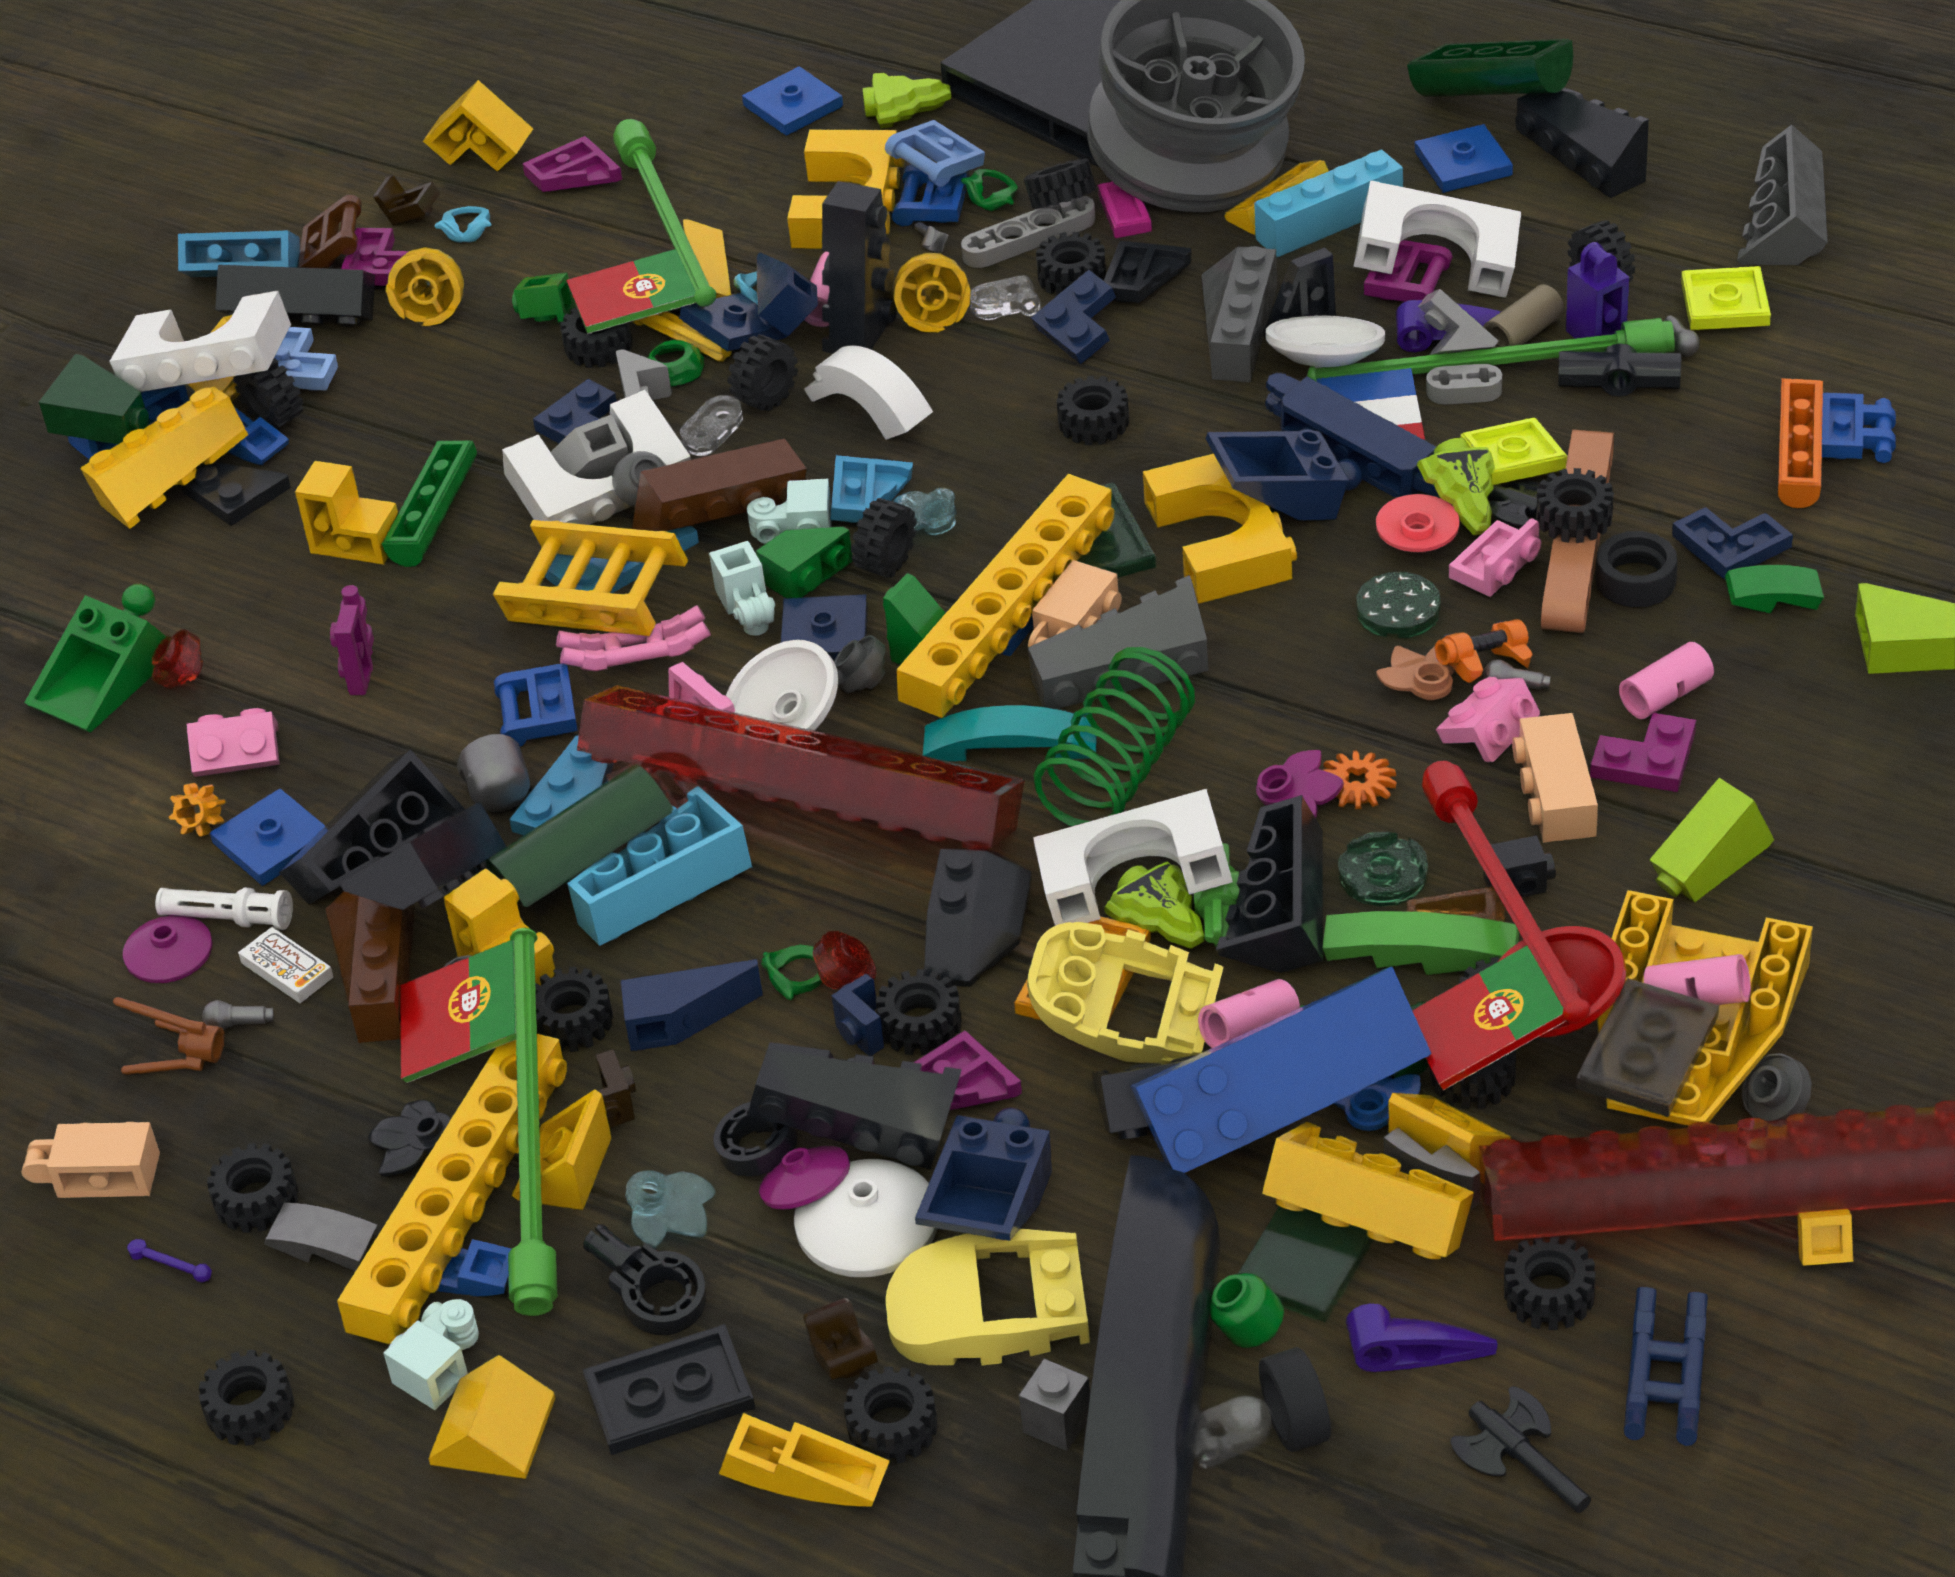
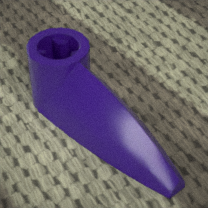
(1416, 334)
(1405, 1343)

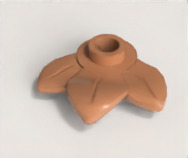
(1417, 674)

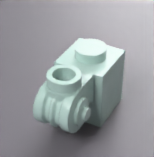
(806, 508)
(742, 588)
(429, 1354)

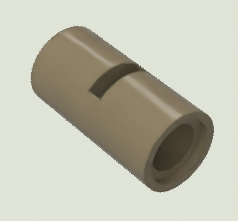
(1526, 317)

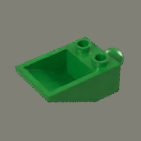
(97, 663)

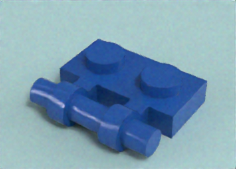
(1844, 431)

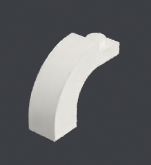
(875, 384)

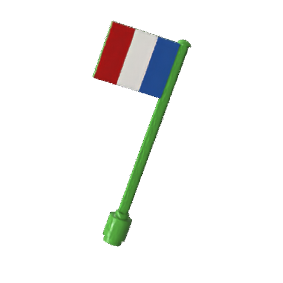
(1389, 385)

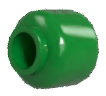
(1246, 1310)

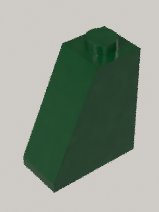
(92, 404)

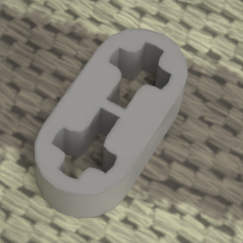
(1464, 384)

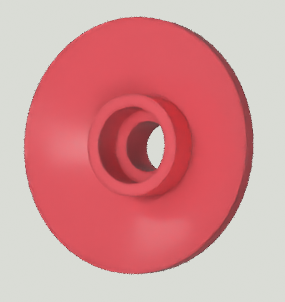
(1417, 523)

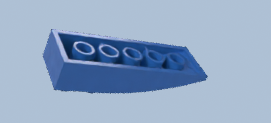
(1281, 1071)

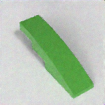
(1400, 938)

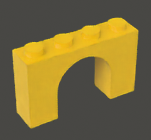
(842, 157)
(1228, 564)

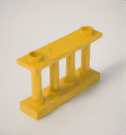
(598, 607)

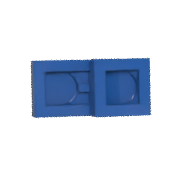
(261, 443)
(477, 1271)

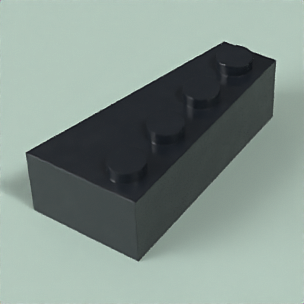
(856, 267)

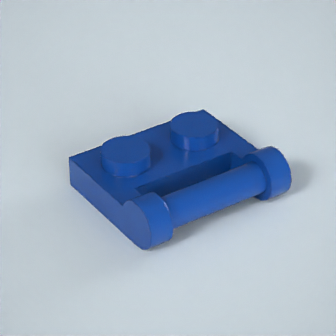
(938, 203)
(549, 702)

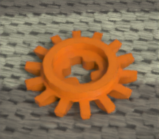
(1376, 779)

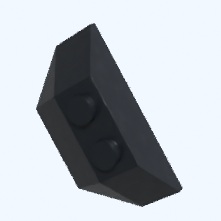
(974, 913)

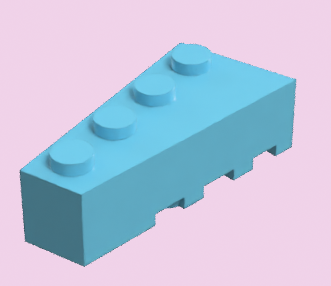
(660, 868)

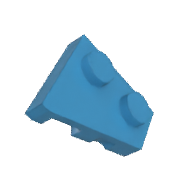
(863, 480)

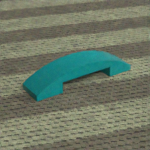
(1001, 728)

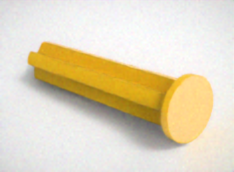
(675, 328)

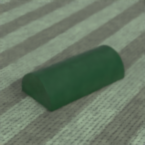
(1493, 68)
(581, 834)

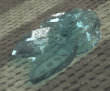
(933, 510)
(671, 1209)

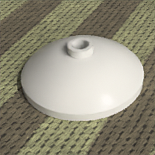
(1325, 339)
(787, 685)
(866, 1220)

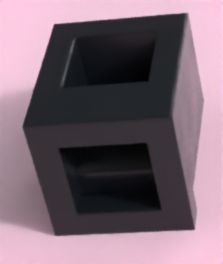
(1525, 865)

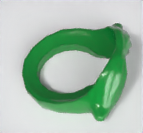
(997, 199)
(775, 960)

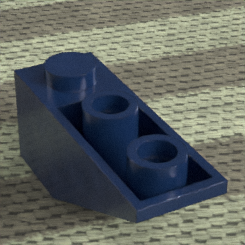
(783, 295)
(681, 1003)

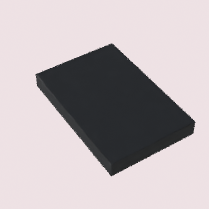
(668, 1389)

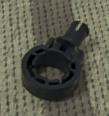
(753, 1160)
(640, 1268)

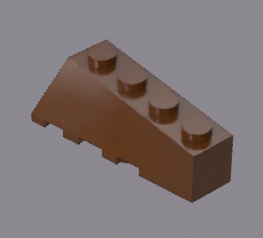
(714, 485)
(374, 961)

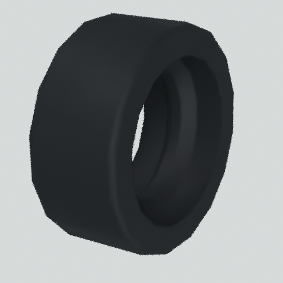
(1635, 548)
(1295, 1399)

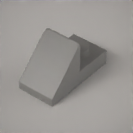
(1462, 330)
(641, 374)

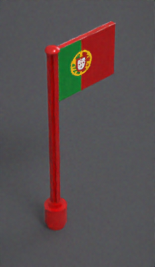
(1512, 997)

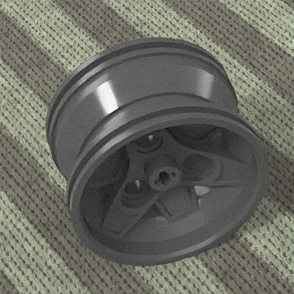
(1194, 100)

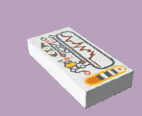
(285, 965)

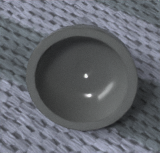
(627, 474)

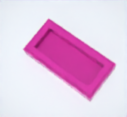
(1124, 212)

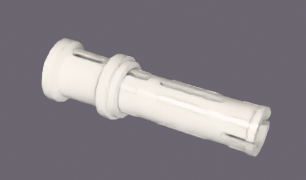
(240, 906)

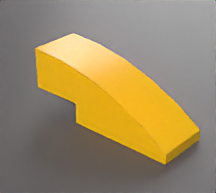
(802, 1464)

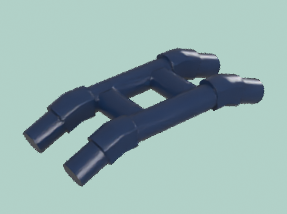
(1688, 1353)

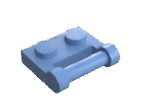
(933, 140)

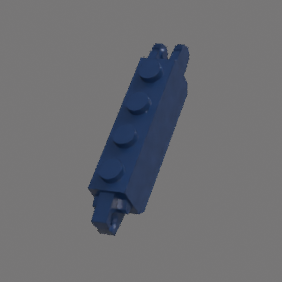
(1352, 432)

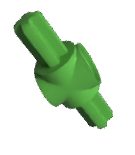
(1214, 904)

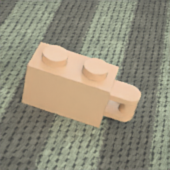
(1075, 600)
(95, 1160)

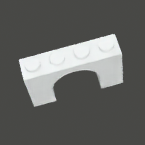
(1482, 230)
(158, 357)
(559, 496)
(1174, 829)

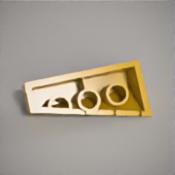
(163, 454)
(1367, 1192)

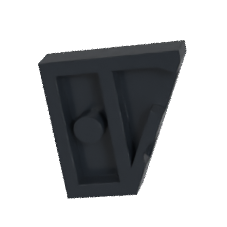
(1143, 268)
(1306, 288)
(234, 490)

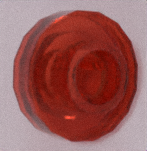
(177, 659)
(842, 959)

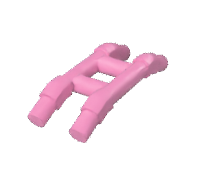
(678, 633)

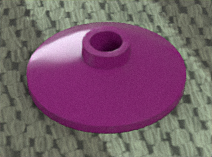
(167, 949)
(804, 1176)

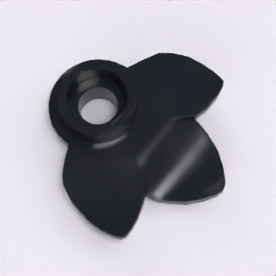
(408, 1136)

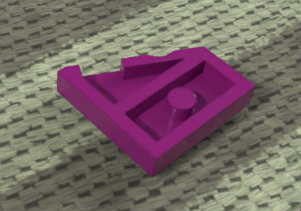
(572, 166)
(981, 1077)

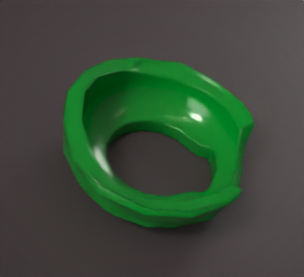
(684, 369)

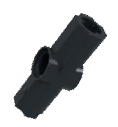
(1619, 370)

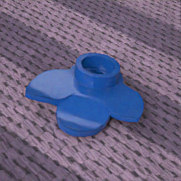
(1369, 1106)

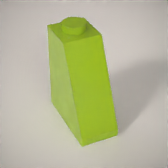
(1904, 630)
(1711, 842)

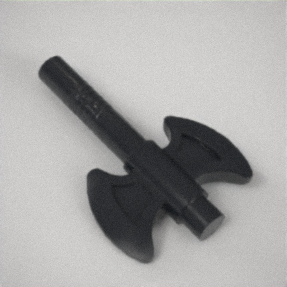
(1514, 503)
(1507, 1435)

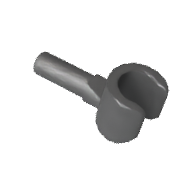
(933, 239)

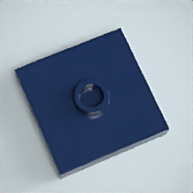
(728, 321)
(825, 620)

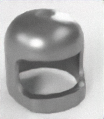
(494, 772)

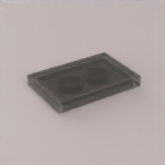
(1647, 1047)

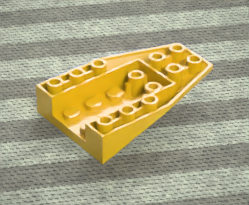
(1742, 1029)

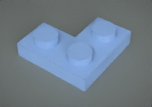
(308, 370)

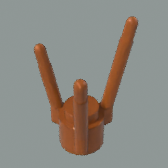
(196, 1040)

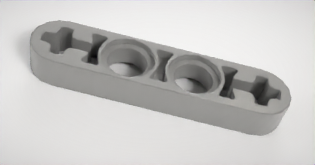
(990, 246)

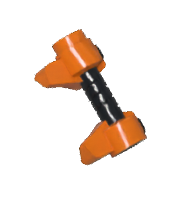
(1461, 650)

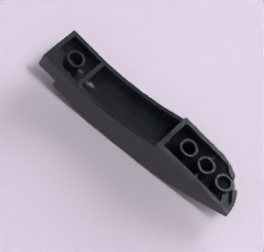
(1148, 1378)

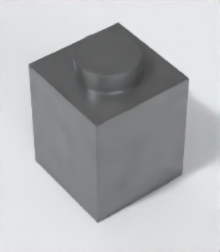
(1055, 1404)

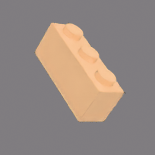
(1556, 778)

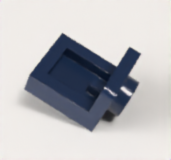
(856, 1015)

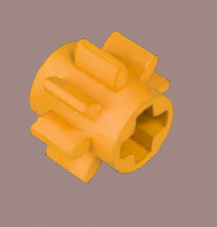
(209, 809)

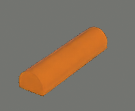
(1800, 442)

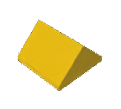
(1440, 1124)
(572, 1152)
(493, 1421)

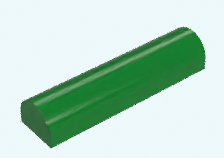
(429, 501)

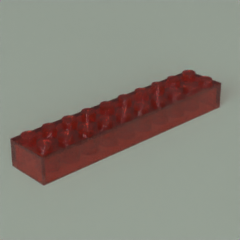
(801, 767)
(1719, 1172)

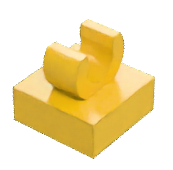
(1825, 1237)

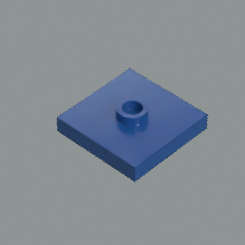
(792, 100)
(1463, 158)
(267, 835)

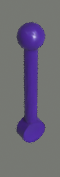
(138, 1250)

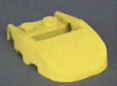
(1077, 981)
(938, 1306)

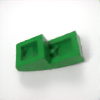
(1765, 585)

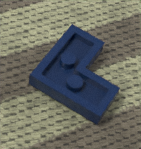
(1068, 317)
(578, 407)
(1731, 548)

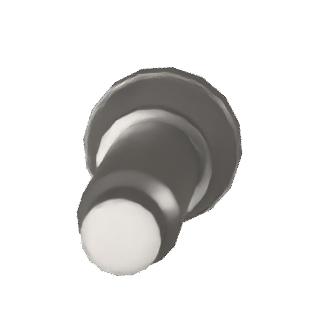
(1685, 340)
(1503, 670)
(225, 1015)

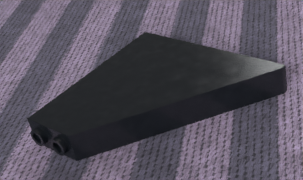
(1036, 70)

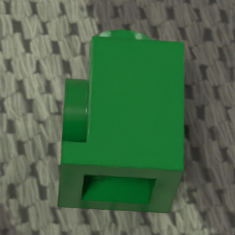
(543, 297)

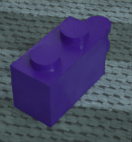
(1596, 294)

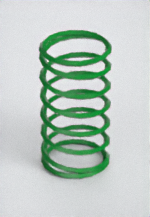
(1174, 721)

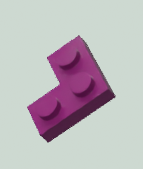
(374, 253)
(1651, 763)

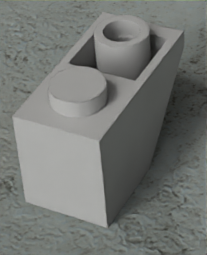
(591, 449)

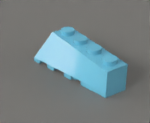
(1321, 203)

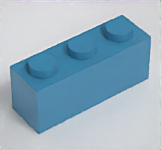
(203, 252)

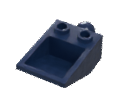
(1286, 470)
(988, 1176)

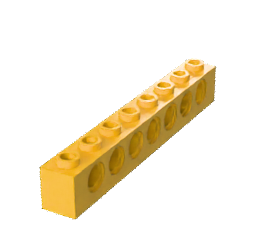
(1003, 596)
(445, 1198)

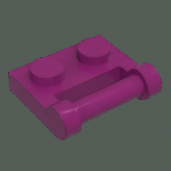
(1398, 285)

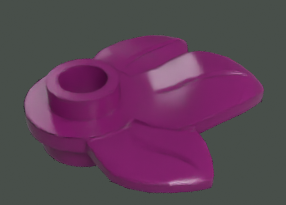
(1299, 777)

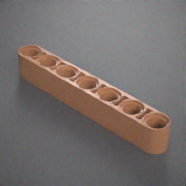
(1573, 563)

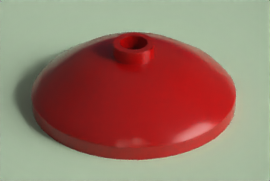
(1591, 964)

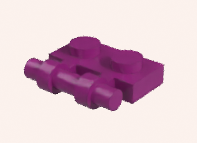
(353, 641)

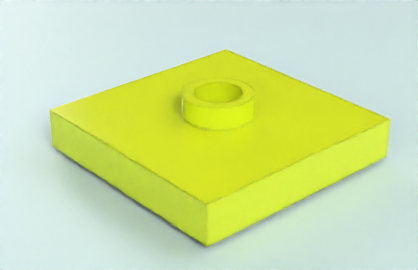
(1725, 298)
(1518, 450)

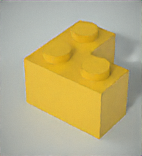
(478, 123)
(338, 519)
(485, 915)

